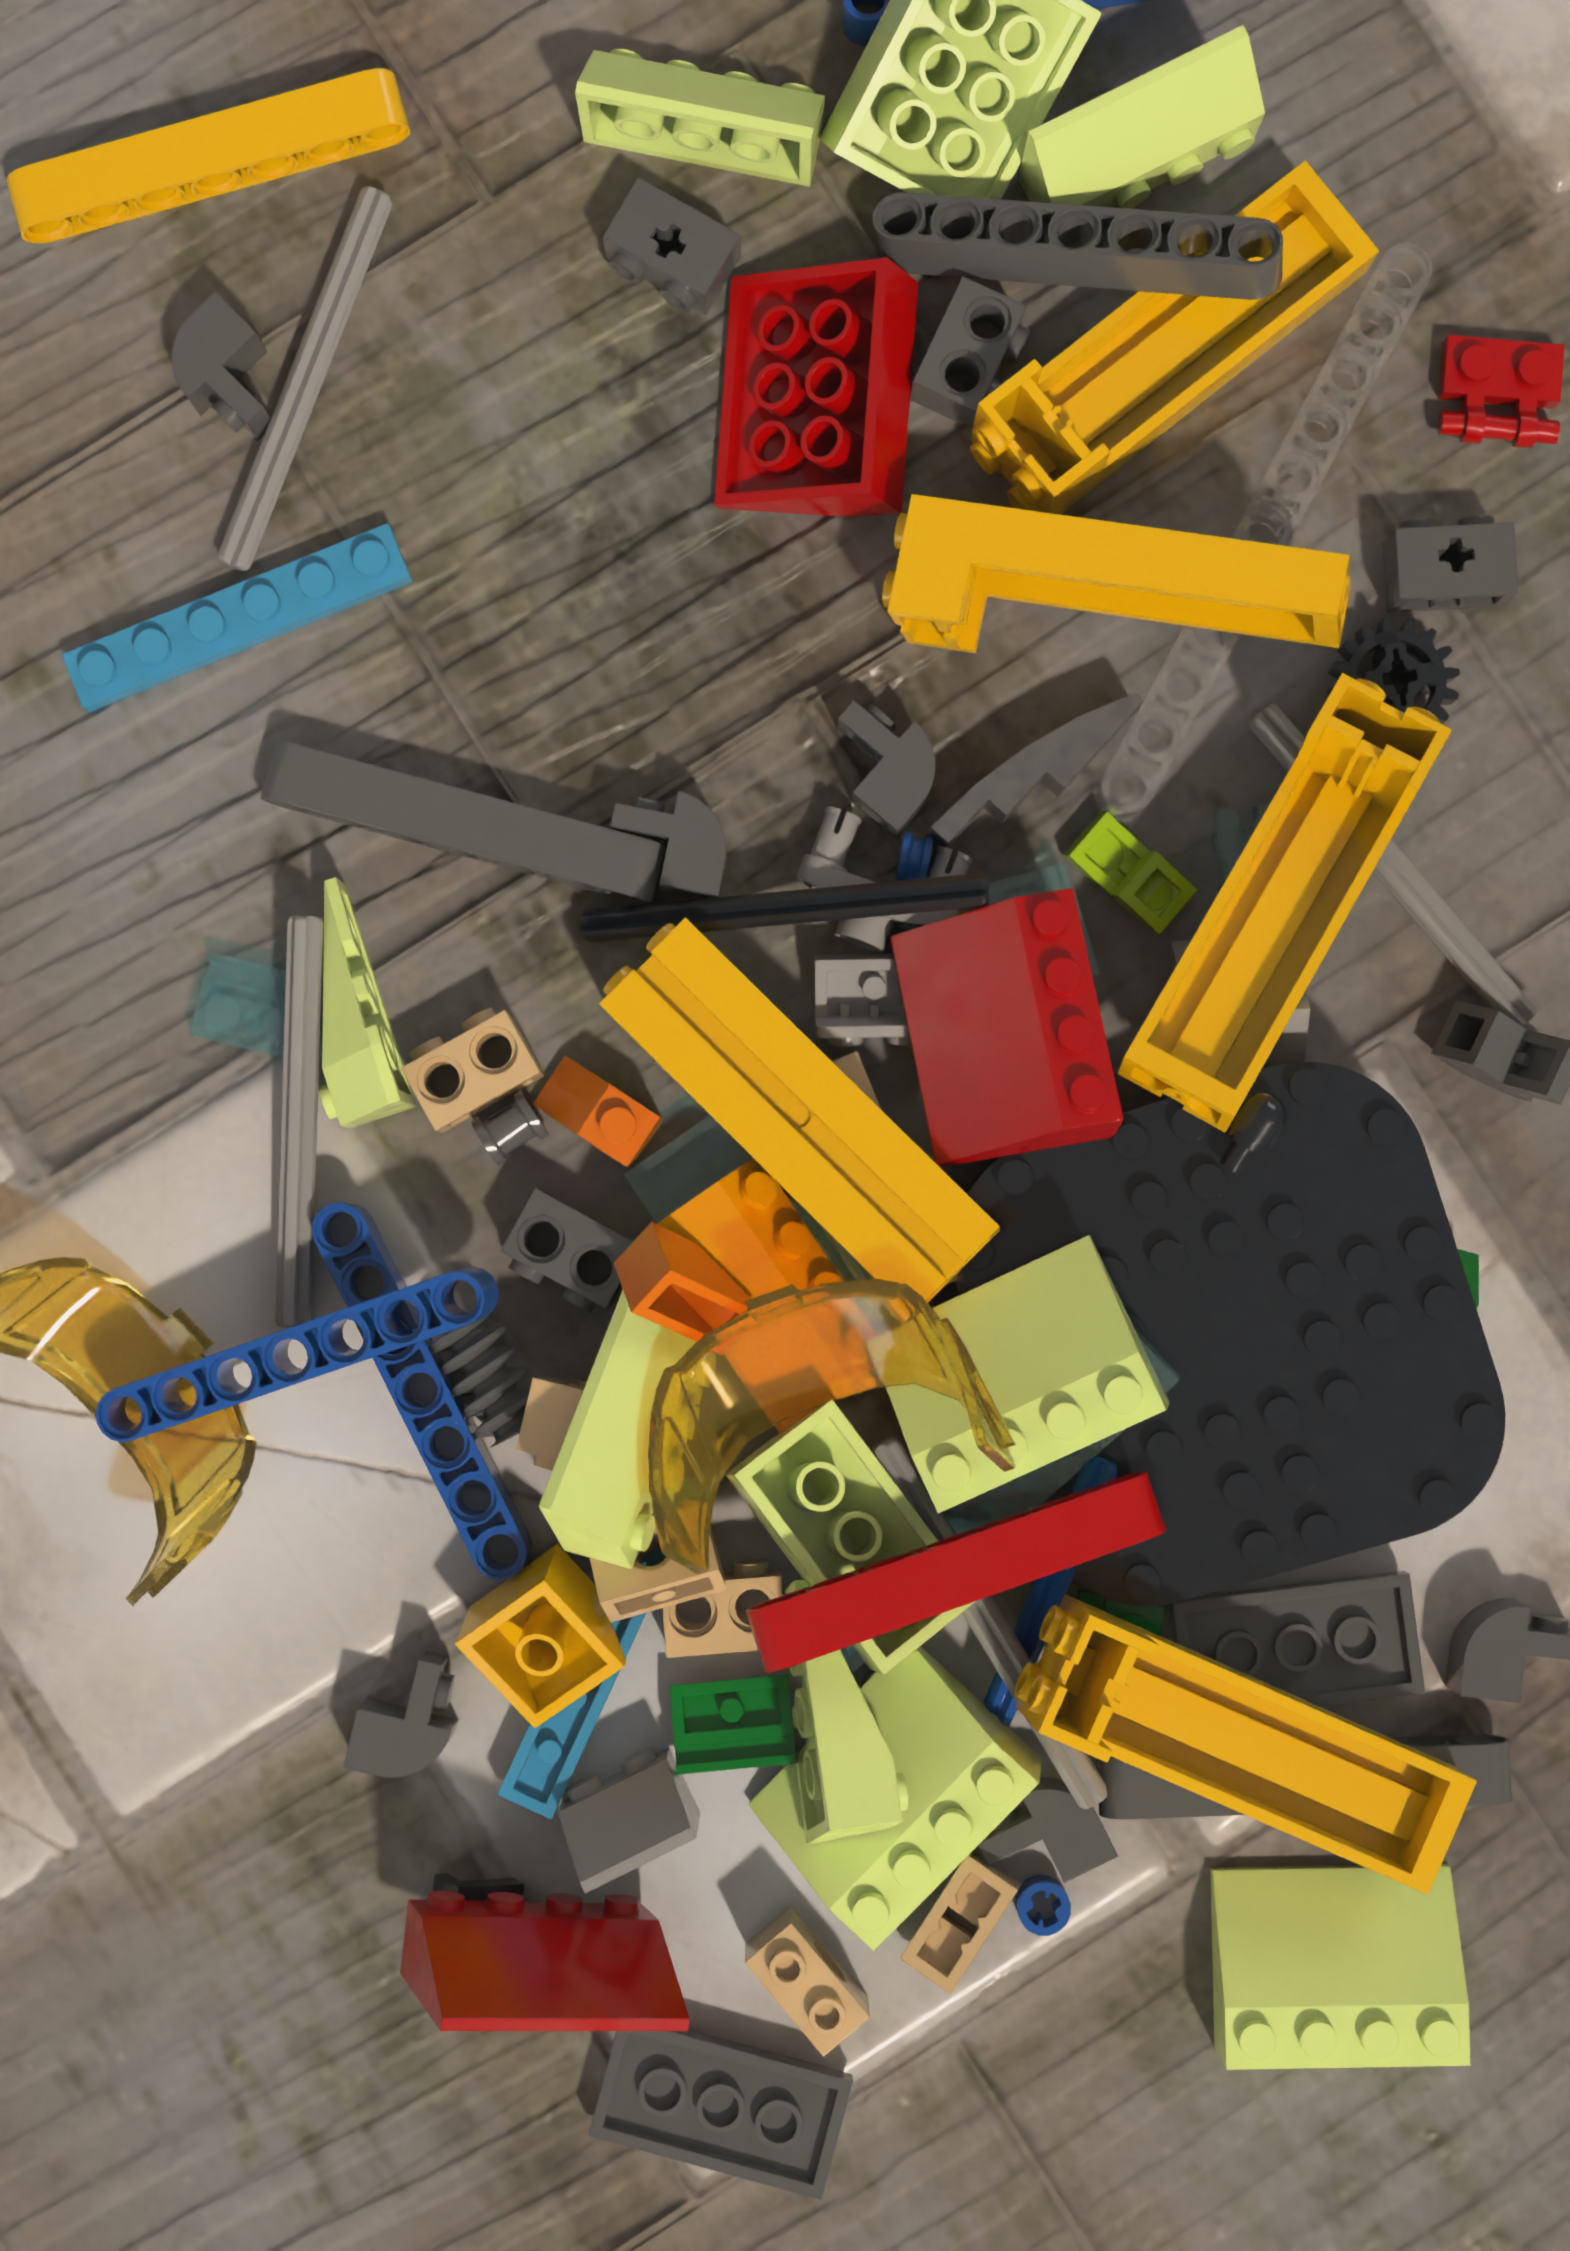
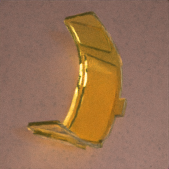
(104, 1335)
(783, 1360)

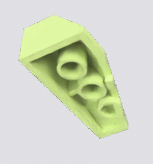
(357, 1037)
(847, 1770)

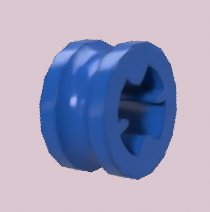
(914, 856)
(1024, 1904)

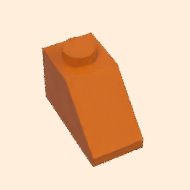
(598, 1112)
(677, 1284)

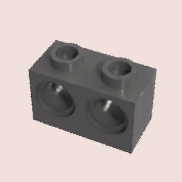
(960, 350)
(578, 1236)

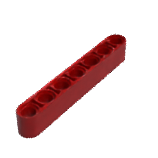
(955, 1571)

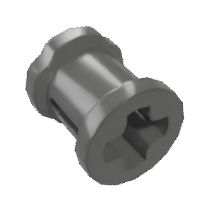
(509, 1127)

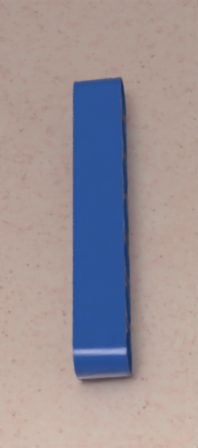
(269, 1360)
(425, 1420)

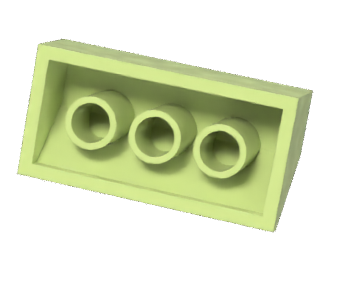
(700, 116)
(1148, 129)
(601, 1477)
(836, 1513)

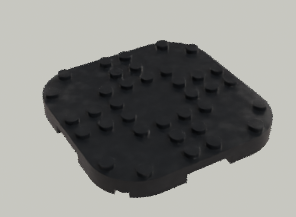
(1305, 1306)

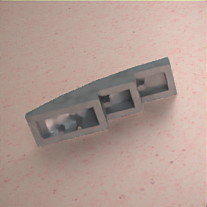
(1050, 760)

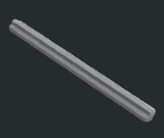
(305, 379)
(1415, 894)
(299, 1120)
(992, 1629)

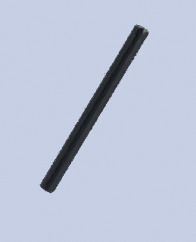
(788, 907)

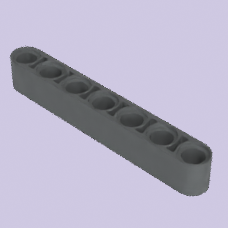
(1102, 259)
(464, 823)
(1145, 1796)

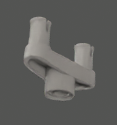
(825, 869)

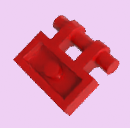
(1501, 374)

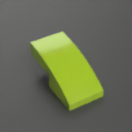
(1130, 872)

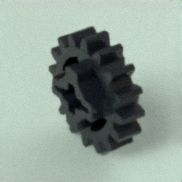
(1393, 658)

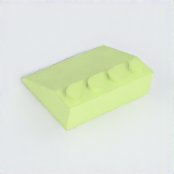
(955, 90)
(1055, 1363)
(960, 1781)
(1336, 1970)

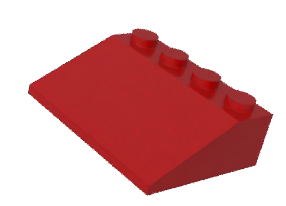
(817, 390)
(1006, 1030)
(540, 1964)

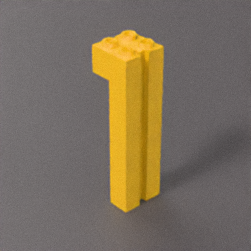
(1160, 357)
(971, 551)
(1284, 902)
(796, 1113)
(1242, 1743)

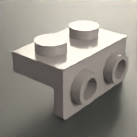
(858, 999)

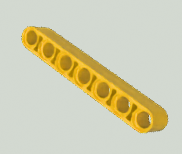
(208, 156)

